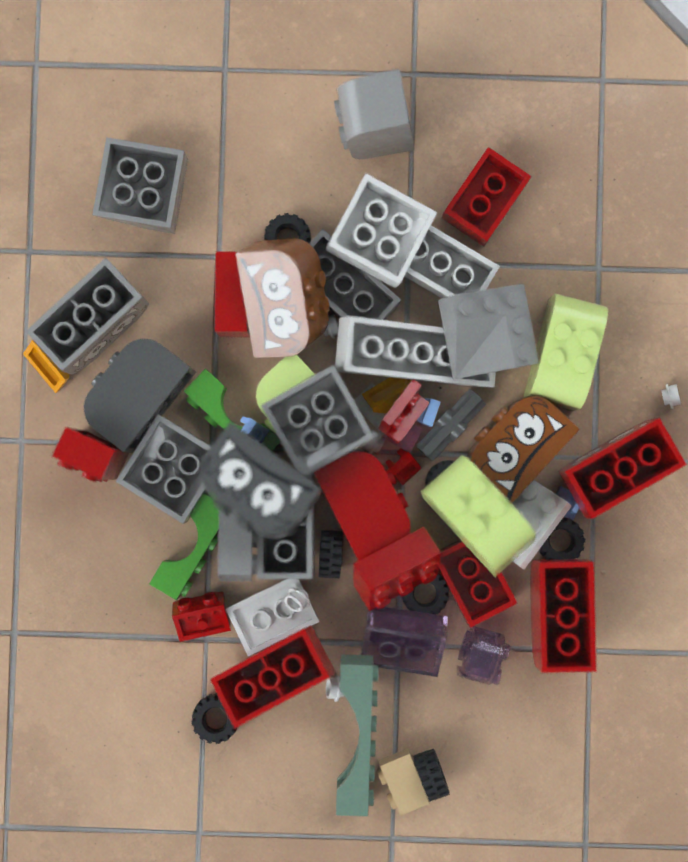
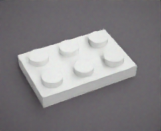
(543, 513)
(266, 617)

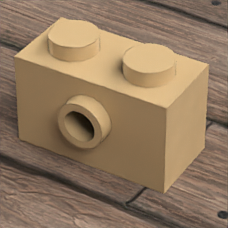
(403, 781)

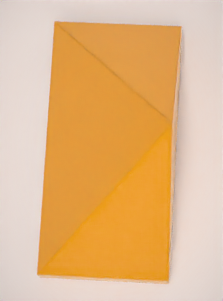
(46, 367)
(385, 394)

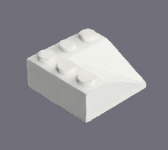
(381, 231)

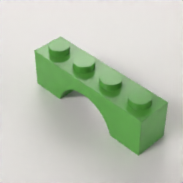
(209, 394)
(175, 576)

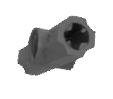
(451, 425)

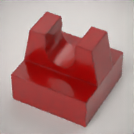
(405, 467)

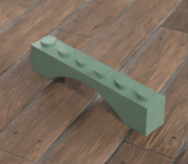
(357, 686)

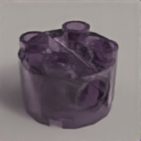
(482, 655)

